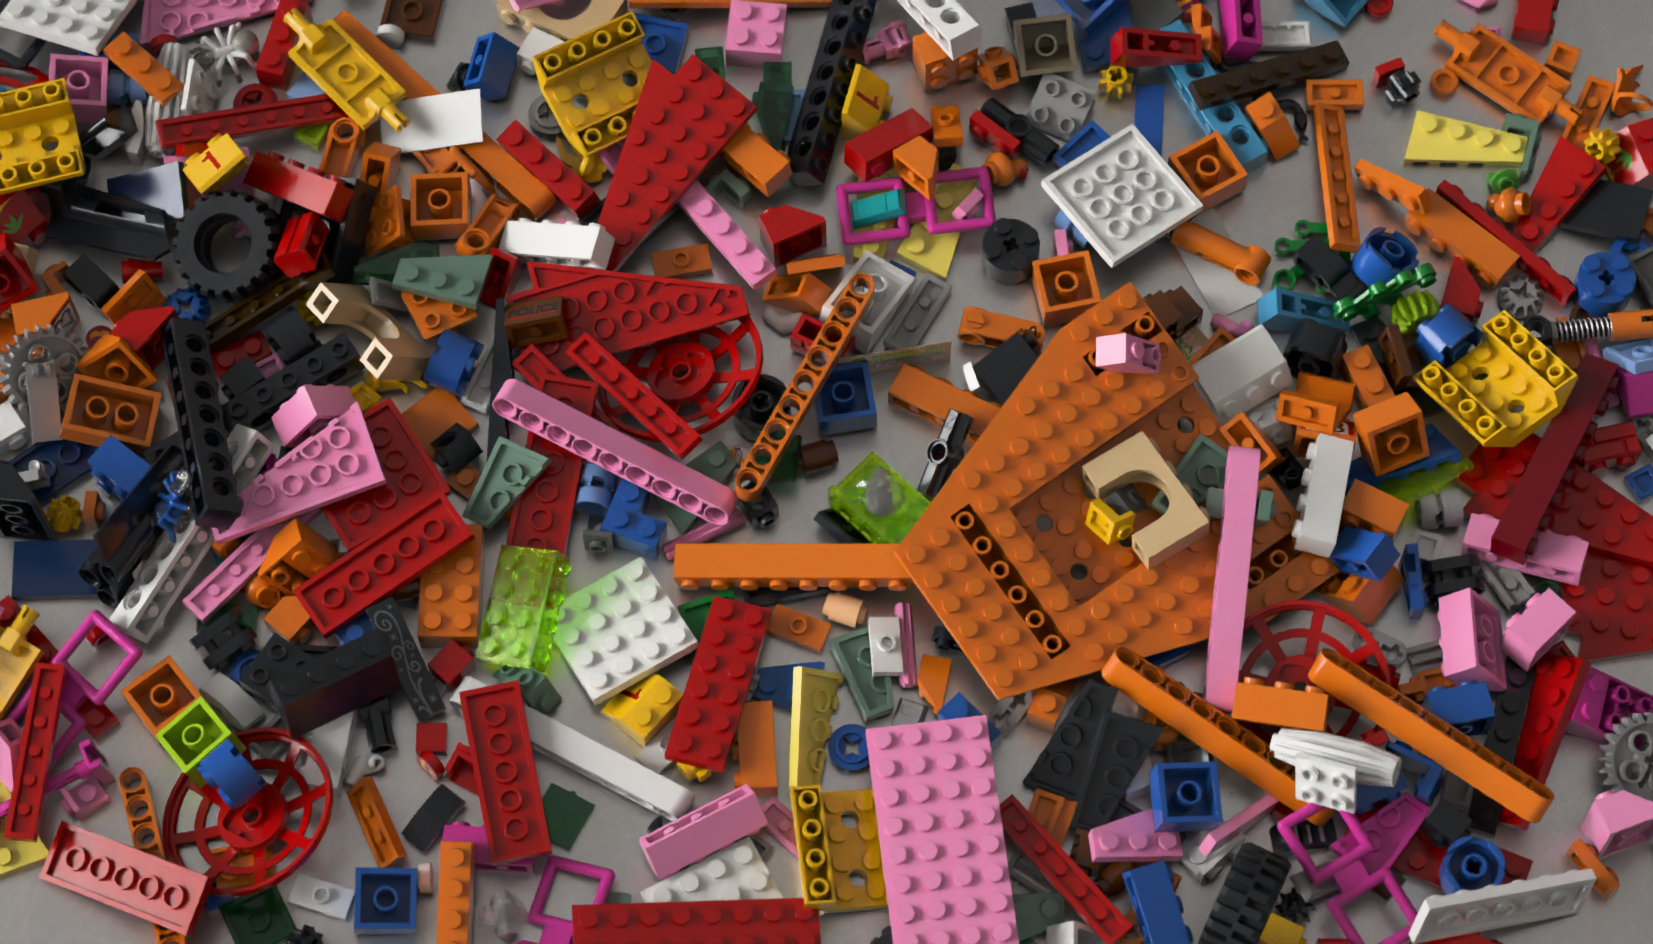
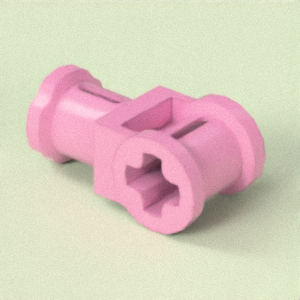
(890, 42)

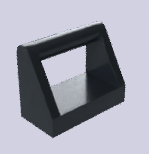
(108, 133)

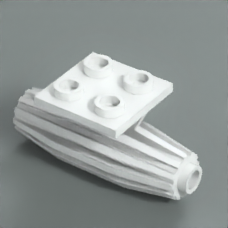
(195, 98)
(1333, 765)

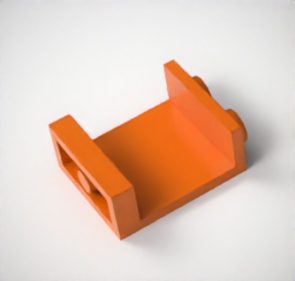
(1316, 403)

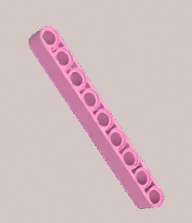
(615, 452)
(1231, 577)

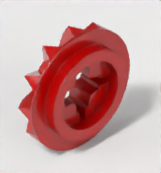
(252, 94)

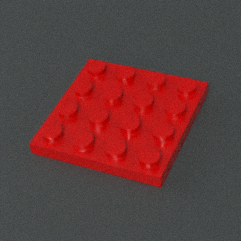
(408, 474)

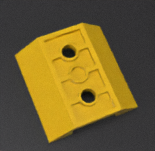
(593, 69)
(29, 122)
(1518, 373)
(832, 851)

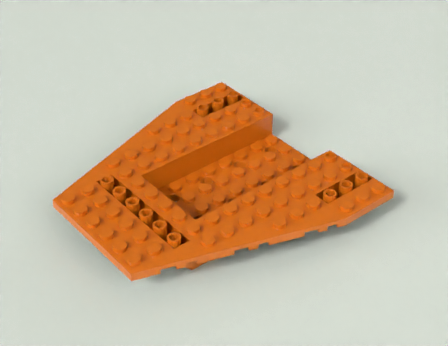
(1011, 586)

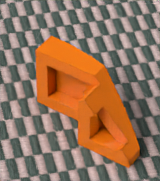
(933, 680)

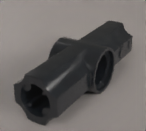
(1032, 140)
(945, 452)
(378, 725)

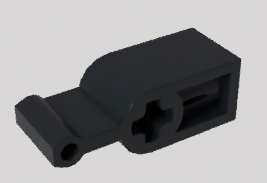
(1328, 269)
(90, 282)

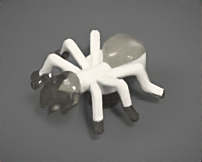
(231, 51)

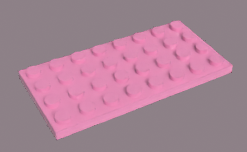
(941, 833)

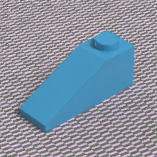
(1285, 309)

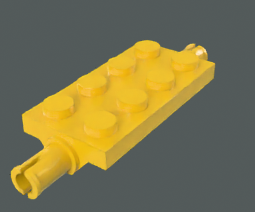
(346, 72)
(16, 657)

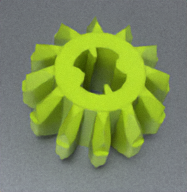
(1414, 310)

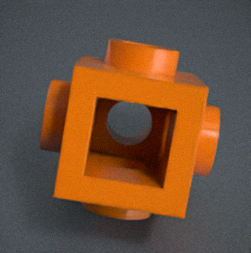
(1004, 68)

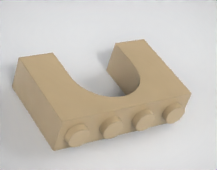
(595, 15)
(393, 351)
(1140, 461)

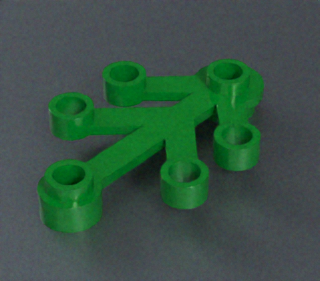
(1290, 276)
(1383, 294)

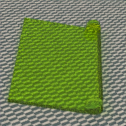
(1422, 482)

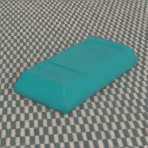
(878, 208)

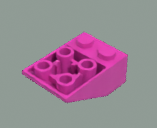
(1604, 703)

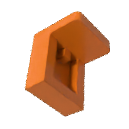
(53, 278)

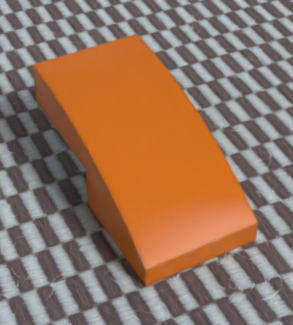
(1203, 25)

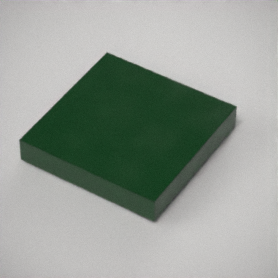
(258, 918)

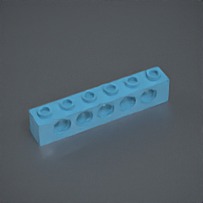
(1255, 150)

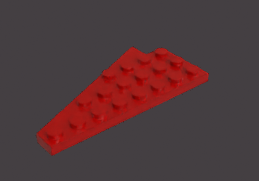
(670, 143)
(628, 308)
(1586, 509)
(1611, 609)

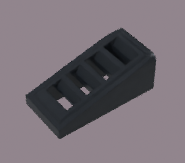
(1281, 848)

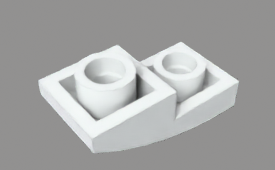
(136, 144)
(236, 704)

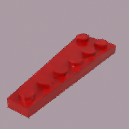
(1546, 719)

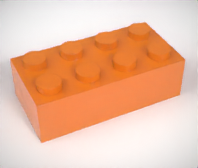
(453, 597)

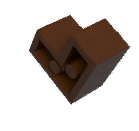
(1175, 311)

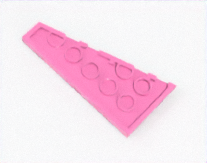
(194, 17)
(312, 475)

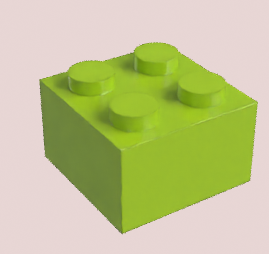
(195, 736)

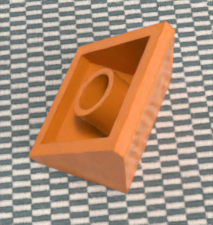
(116, 362)

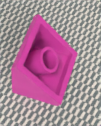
(1636, 393)

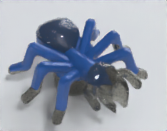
(175, 503)

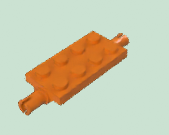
(1507, 74)

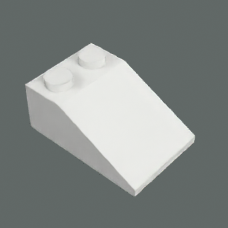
(890, 290)

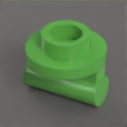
(1503, 179)

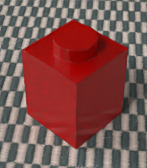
(452, 664)

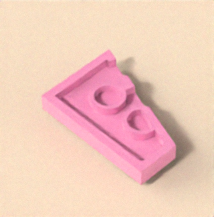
(1134, 841)

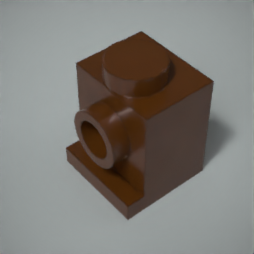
(1081, 853)

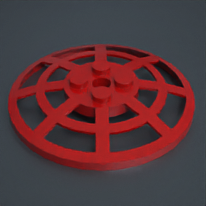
(697, 382)
(1296, 667)
(266, 829)

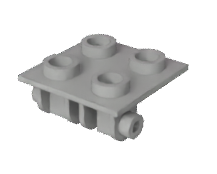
(1060, 106)

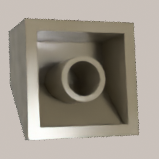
(1045, 45)

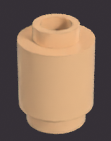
(845, 609)

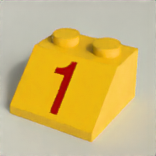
(865, 103)
(216, 164)
(644, 708)

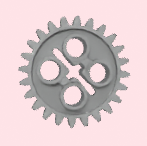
(55, 347)
(1623, 752)

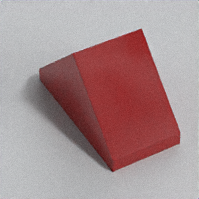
(502, 277)

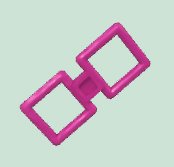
(917, 207)
(76, 686)
(1347, 873)
(557, 929)

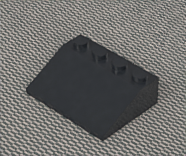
(344, 238)

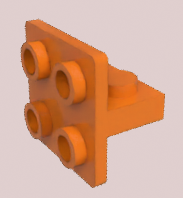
(388, 223)
(434, 315)

